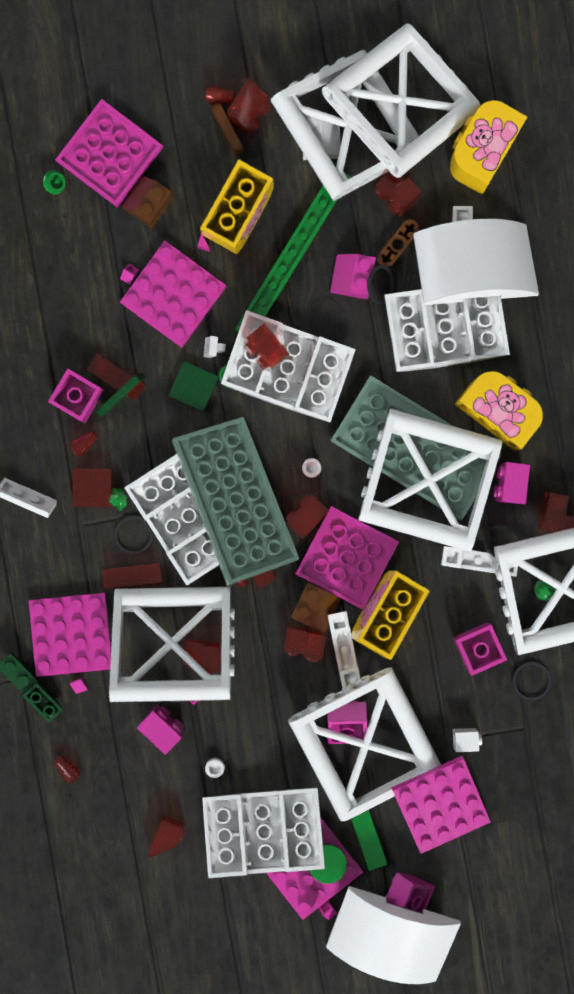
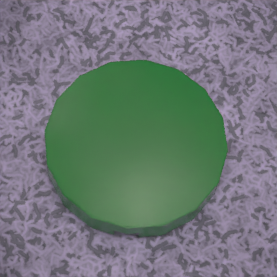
(335, 865)

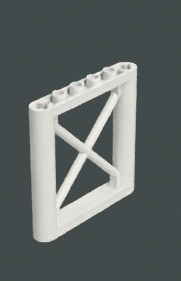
(402, 41)
(291, 112)
(480, 446)
(513, 555)
(213, 686)
(306, 732)

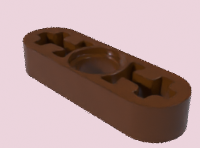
(227, 129)
(402, 230)

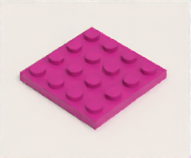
(109, 153)
(173, 294)
(347, 557)
(70, 634)
(441, 804)
(295, 883)

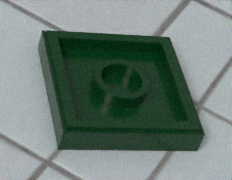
(193, 386)

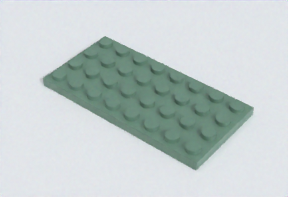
(359, 437)
(235, 500)

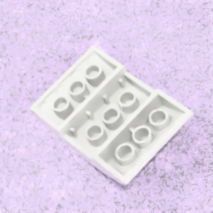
(475, 261)
(444, 332)
(303, 382)
(173, 516)
(263, 832)
(391, 939)

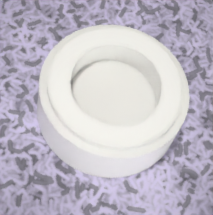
(311, 467)
(214, 767)

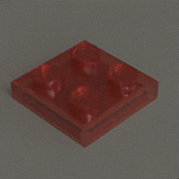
(92, 487)

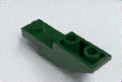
(31, 686)

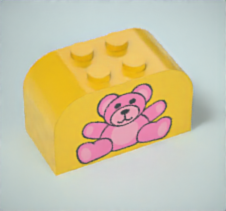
(484, 144)
(238, 207)
(502, 408)
(389, 613)

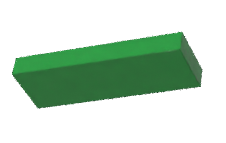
(369, 840)

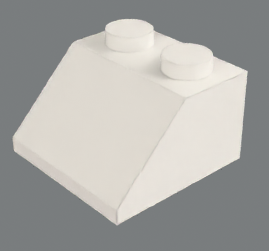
(327, 134)

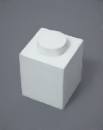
(466, 740)

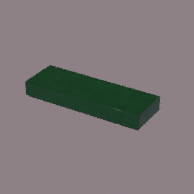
(121, 394)

